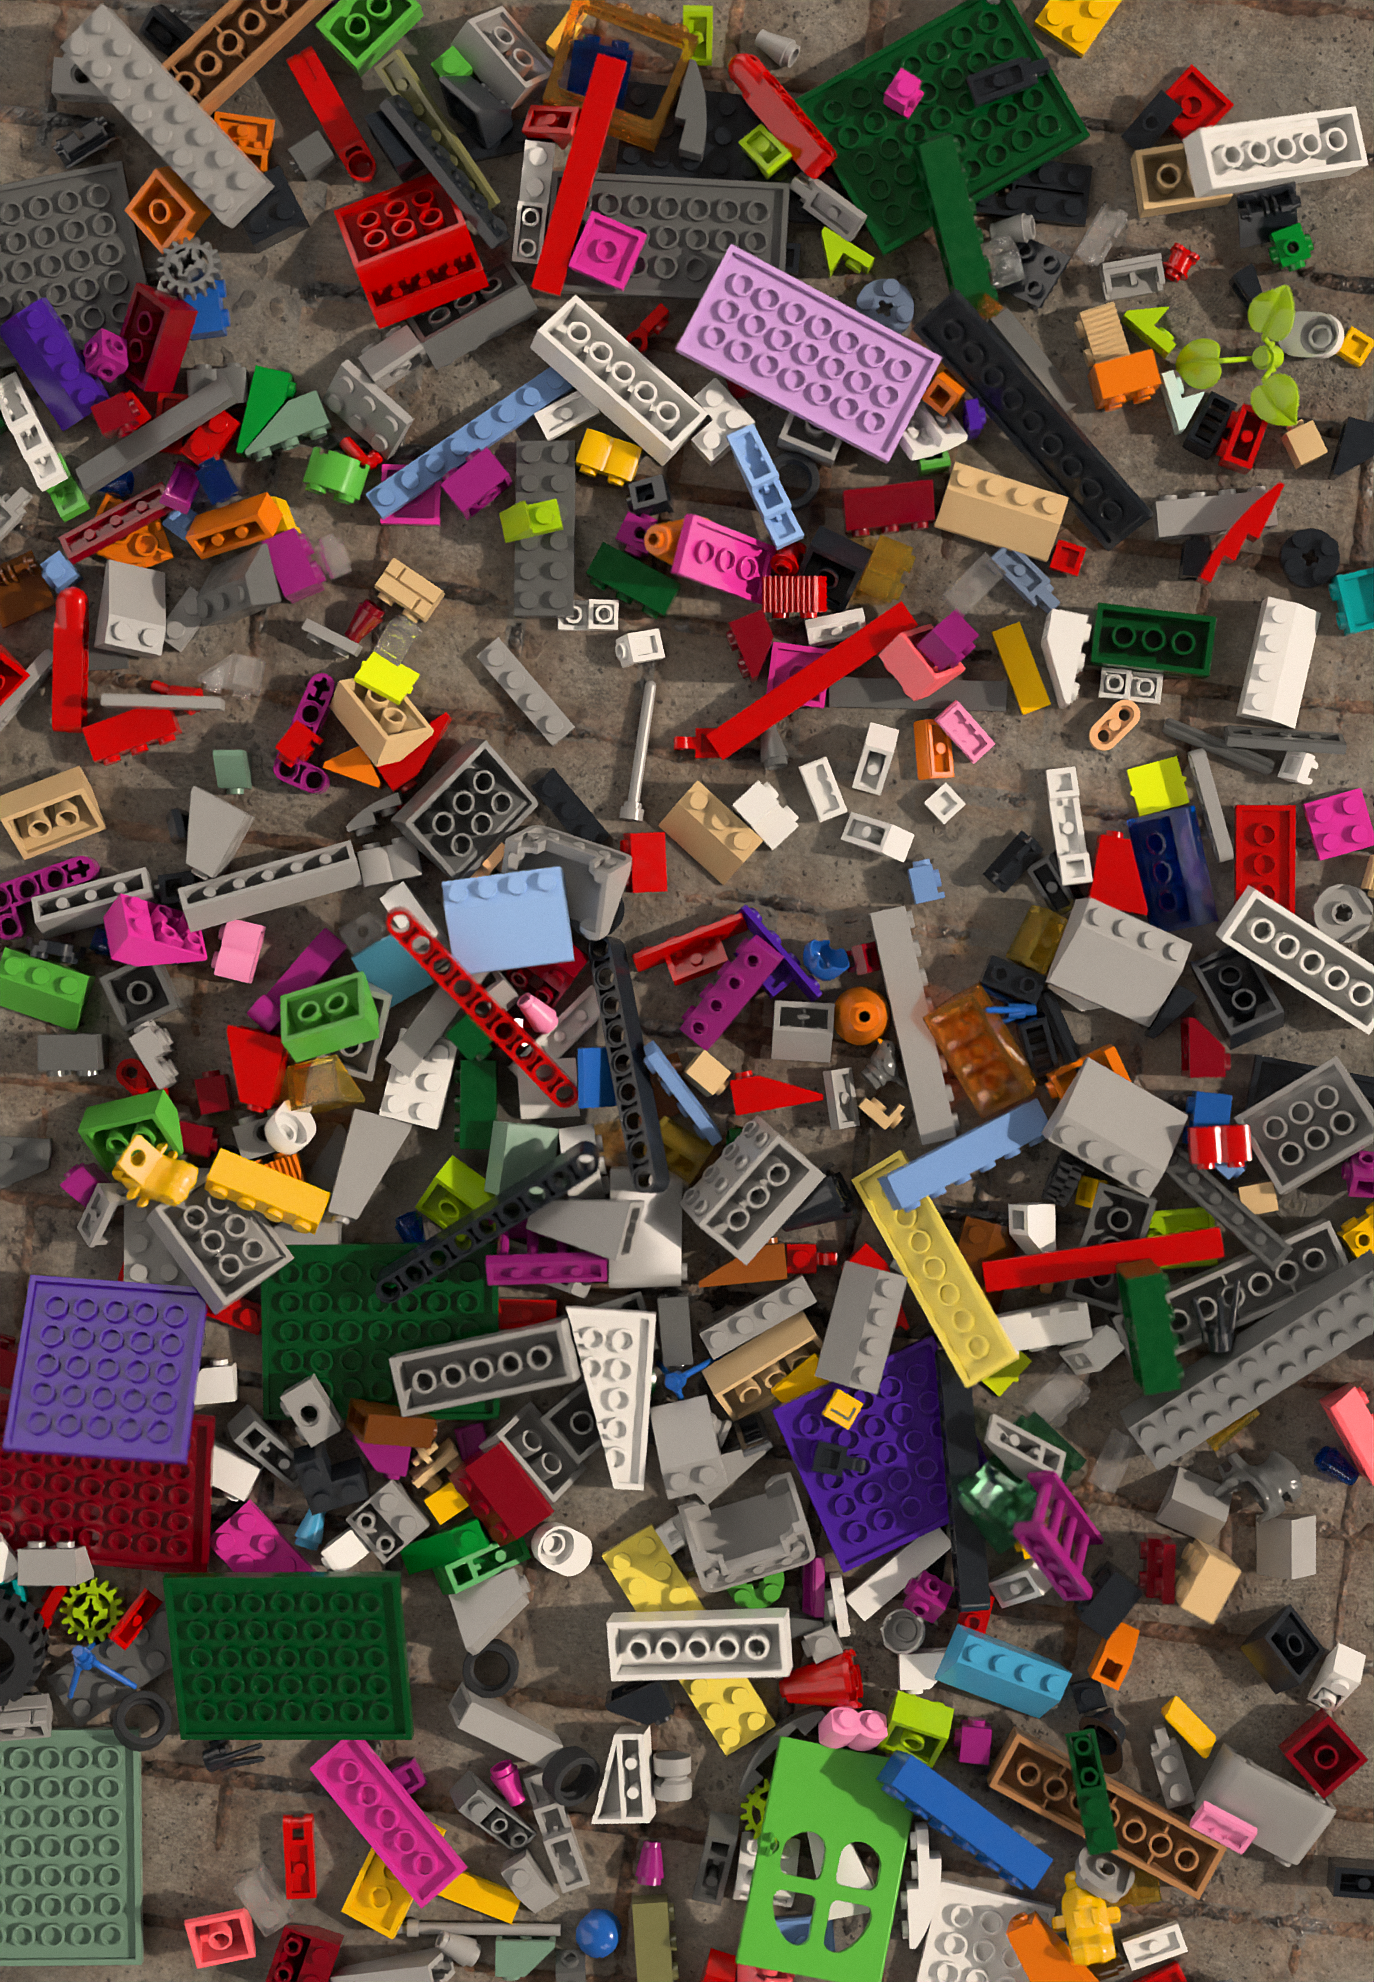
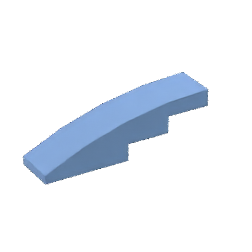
(764, 486)

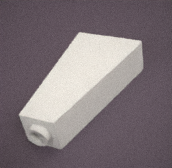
(850, 1873)

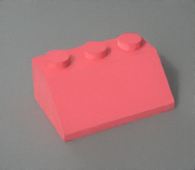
(1353, 1425)

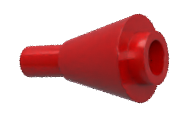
(165, 689)

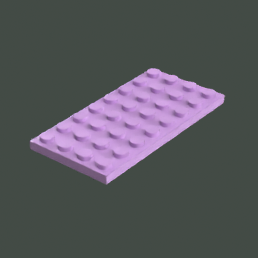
(808, 354)

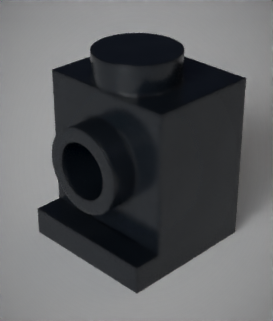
(650, 496)
(1193, 557)
(164, 887)

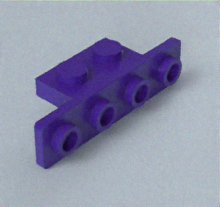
(788, 968)

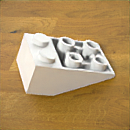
(1061, 646)

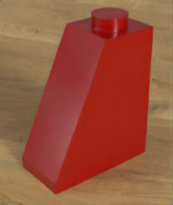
(1116, 875)

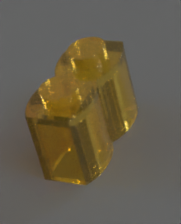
(886, 569)

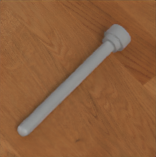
(632, 808)

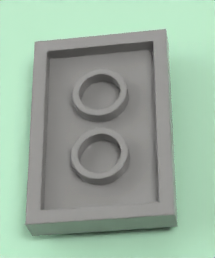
(367, 409)

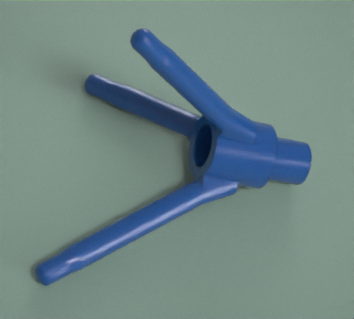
(1012, 1008)
(677, 1380)
(86, 1660)

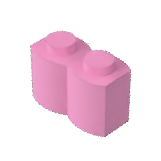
(238, 950)
(852, 1729)

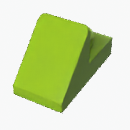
(700, 23)
(765, 150)
(837, 248)
(1143, 323)
(530, 520)

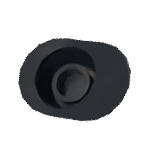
(1110, 1738)

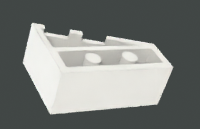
(1047, 1325)
(628, 1779)

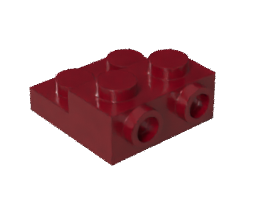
(1158, 1567)

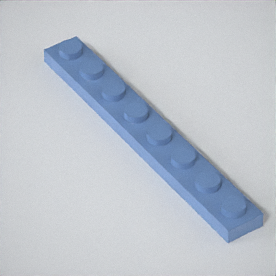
(478, 433)

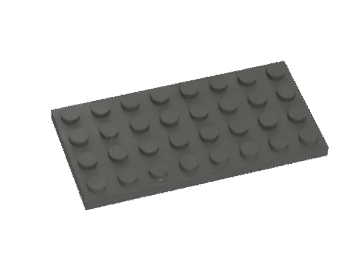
(686, 229)

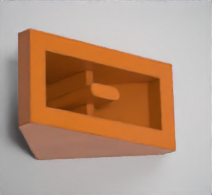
(355, 765)

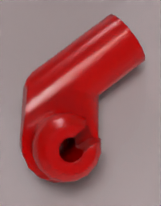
(352, 450)

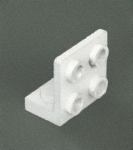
(746, 1862)

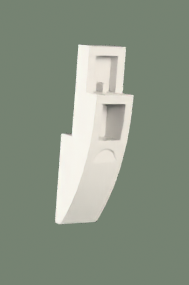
(533, 201)
(920, 1895)

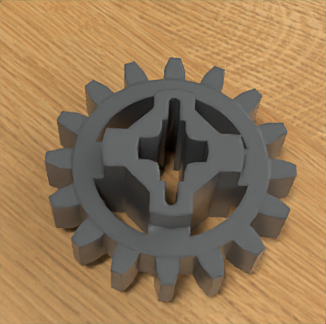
(192, 271)

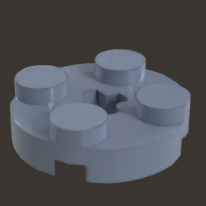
(891, 293)

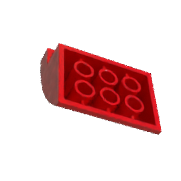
(410, 249)

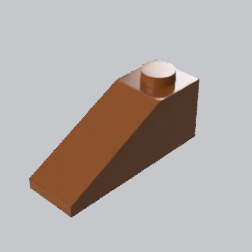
(765, 1266)

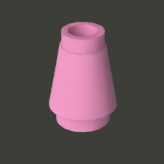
(538, 1014)

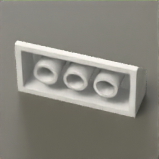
(1278, 662)

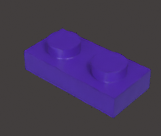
(973, 418)

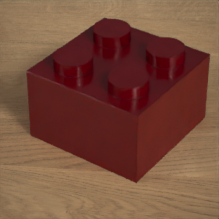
(1323, 1753)

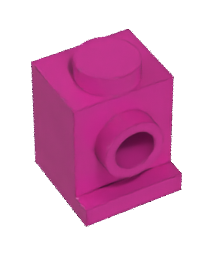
(903, 93)

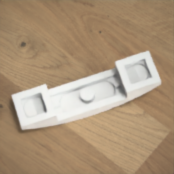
(1068, 826)

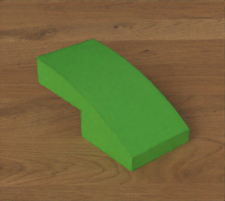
(68, 496)

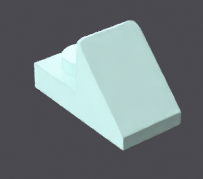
(1178, 408)

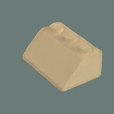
(378, 725)
(51, 813)
(710, 832)

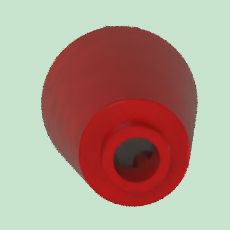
(827, 1683)

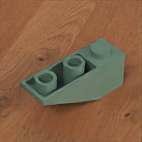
(296, 421)

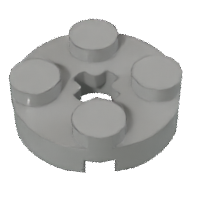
(1345, 896)
(1091, 1878)

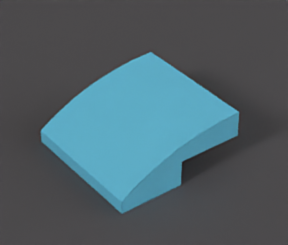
(392, 969)

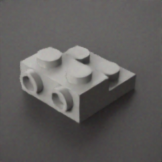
(152, 1046)

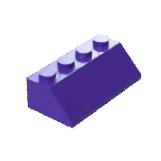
(53, 363)

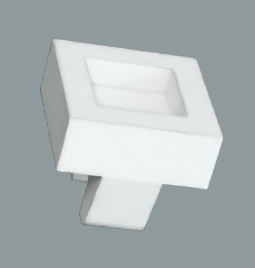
(1297, 767)
(672, 1534)

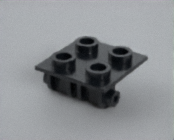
(1266, 212)
(1041, 270)

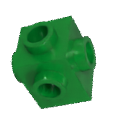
(1292, 236)

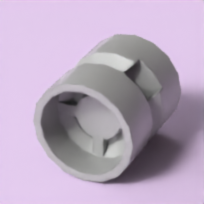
(672, 1778)

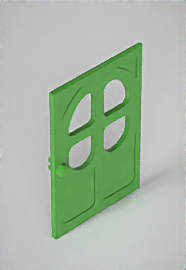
(843, 1804)

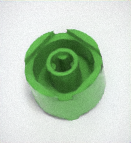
(335, 475)

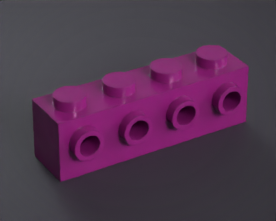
(731, 992)

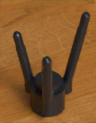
(1220, 1335)
(221, 1757)

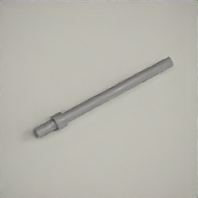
(414, 1928)

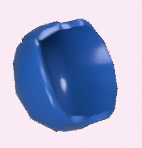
(824, 961)
(598, 1933)

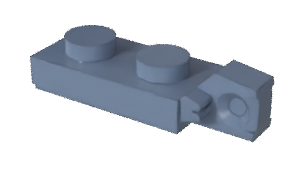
(1026, 579)

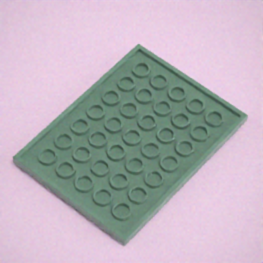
(71, 1850)

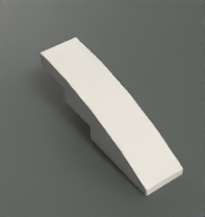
(30, 433)

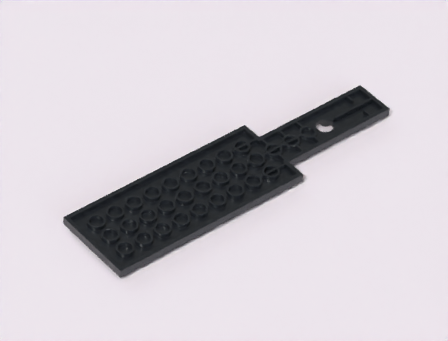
(723, 159)

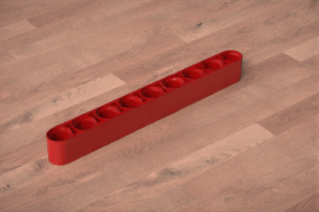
(492, 1018)

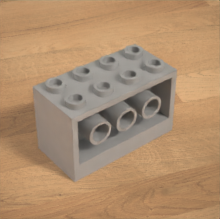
(751, 1190)

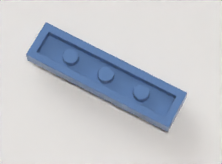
(674, 1084)

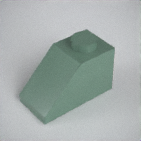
(233, 770)
(520, 1954)

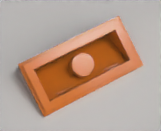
(933, 751)

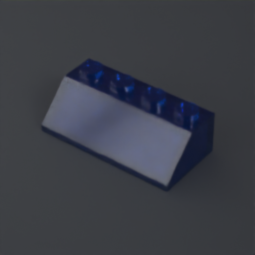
(1173, 869)

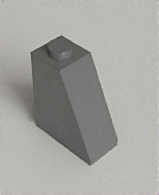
(675, 1329)

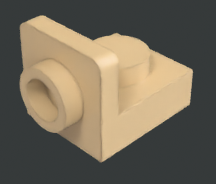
(876, 1110)

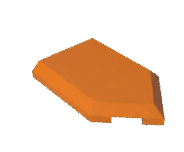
(141, 548)

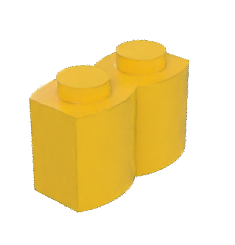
(608, 457)

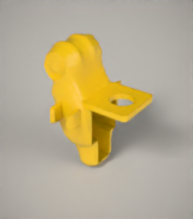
(154, 1174)
(1086, 1924)

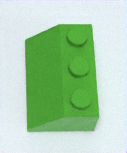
(367, 29)
(44, 988)
(328, 1017)
(113, 1124)

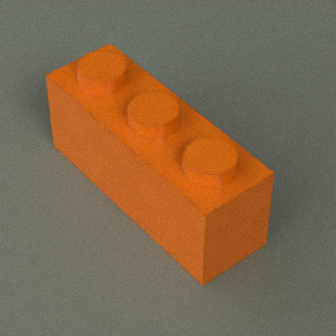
(234, 526)

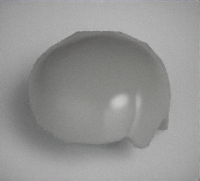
(903, 1631)

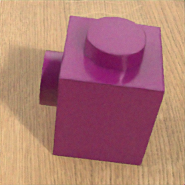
(973, 1740)

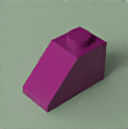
(388, 1459)

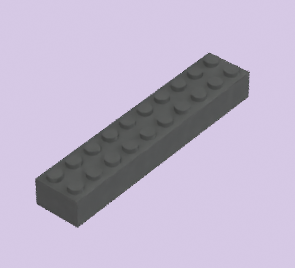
(1259, 1366)

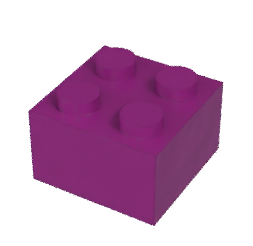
(476, 482)
(293, 565)

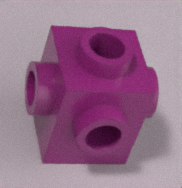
(106, 355)
(628, 531)
(1356, 1169)
(927, 1596)

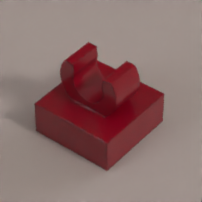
(865, 958)

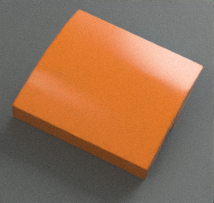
(250, 134)

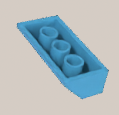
(1002, 1672)

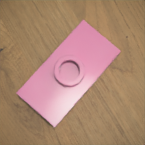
(964, 731)
(1223, 1827)

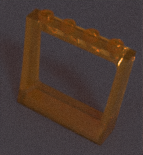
(623, 124)

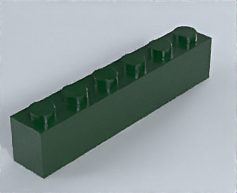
(953, 217)

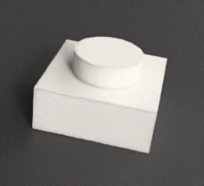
(944, 803)

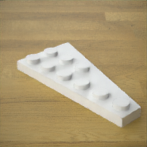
(617, 1369)

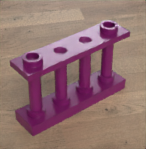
(541, 1268)
(1041, 1540)

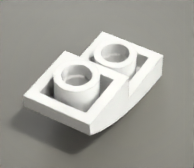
(591, 616)
(1131, 685)

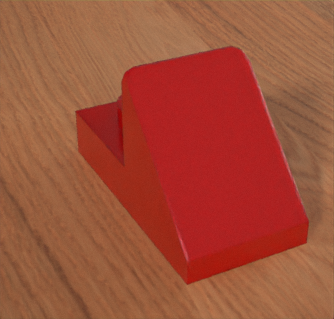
(552, 123)

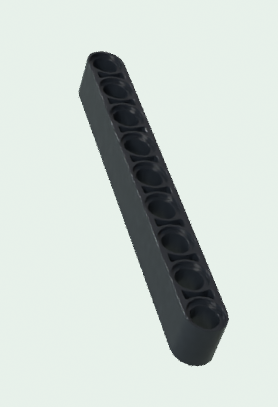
(638, 1074)
(494, 1210)
(960, 1461)

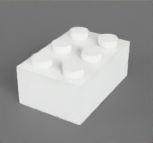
(425, 1093)

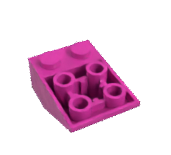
(150, 934)

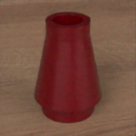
(364, 620)

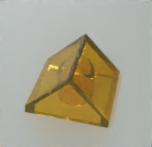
(321, 1086)

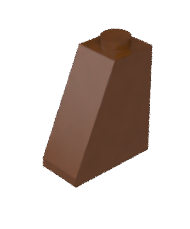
(384, 1425)

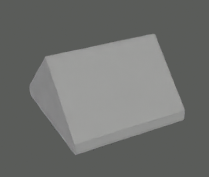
(1193, 1507)
(1286, 1546)

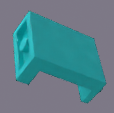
(1354, 600)

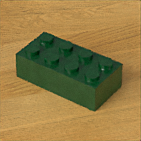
(1151, 640)
(1149, 1326)

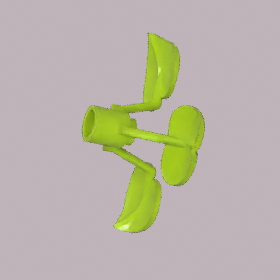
(1278, 396)

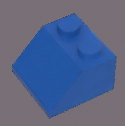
(594, 1078)

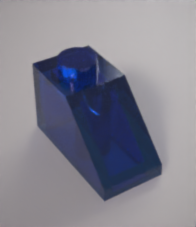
(217, 481)

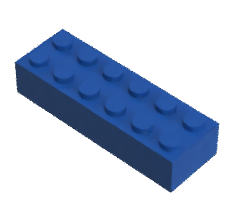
(964, 1819)

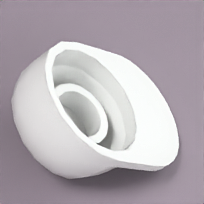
(1313, 336)
(289, 1130)
(561, 1548)

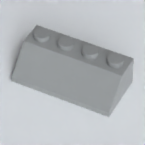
(861, 1327)

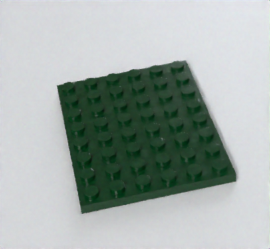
(995, 140)
(330, 1323)
(289, 1655)

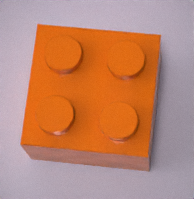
(167, 209)
(1124, 380)

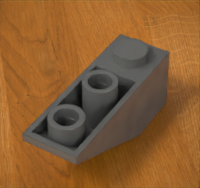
(491, 1812)

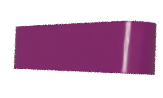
(304, 770)
(42, 883)
(303, 973)

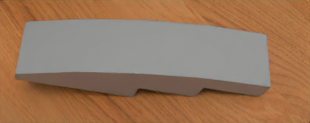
(557, 1835)

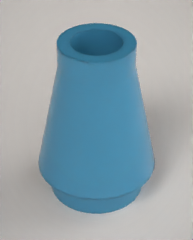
(310, 1531)

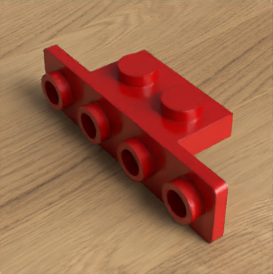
(693, 952)

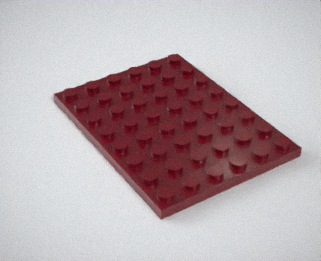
(117, 1509)

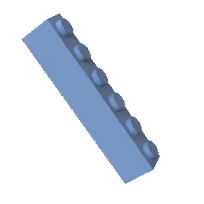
(964, 1155)

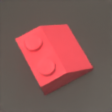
(912, 668)
(221, 1937)

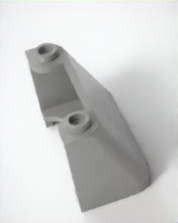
(592, 872)
(658, 1242)
(748, 1536)
(1283, 1813)

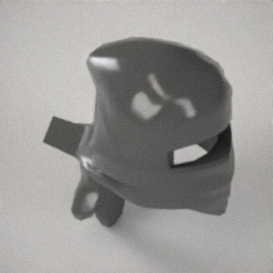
(1268, 1482)

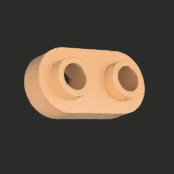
(1114, 725)

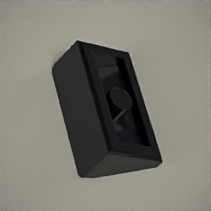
(165, 29)
(1048, 881)

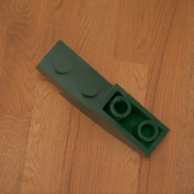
(1091, 1791)

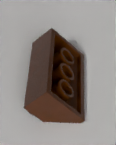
(984, 1241)

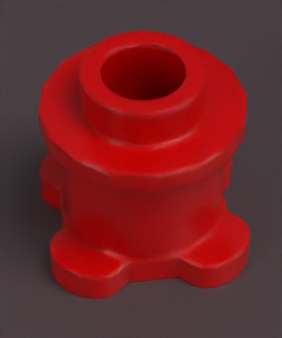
(1179, 263)
(786, 559)

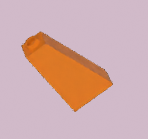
(1043, 1951)

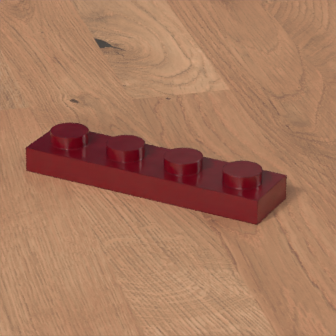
(114, 524)

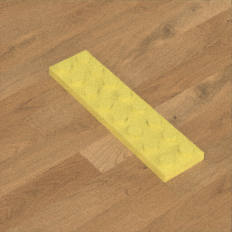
(938, 1278)
(658, 1584)

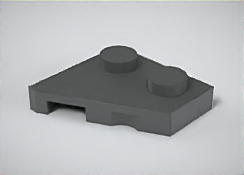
(23, 1158)
(325, 1168)

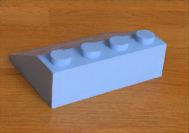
(509, 920)

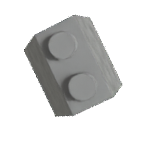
(213, 833)

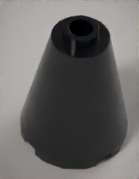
(825, 1204)

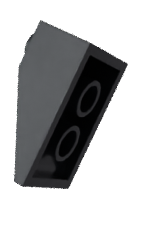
(1238, 996)

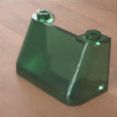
(999, 1498)

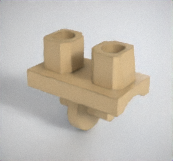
(431, 1461)

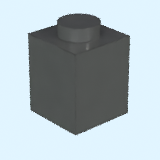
(311, 156)

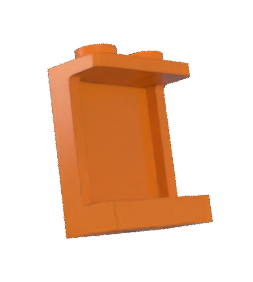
(1063, 1076)

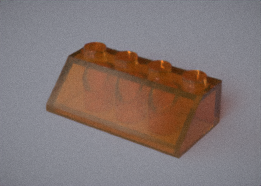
(980, 1051)

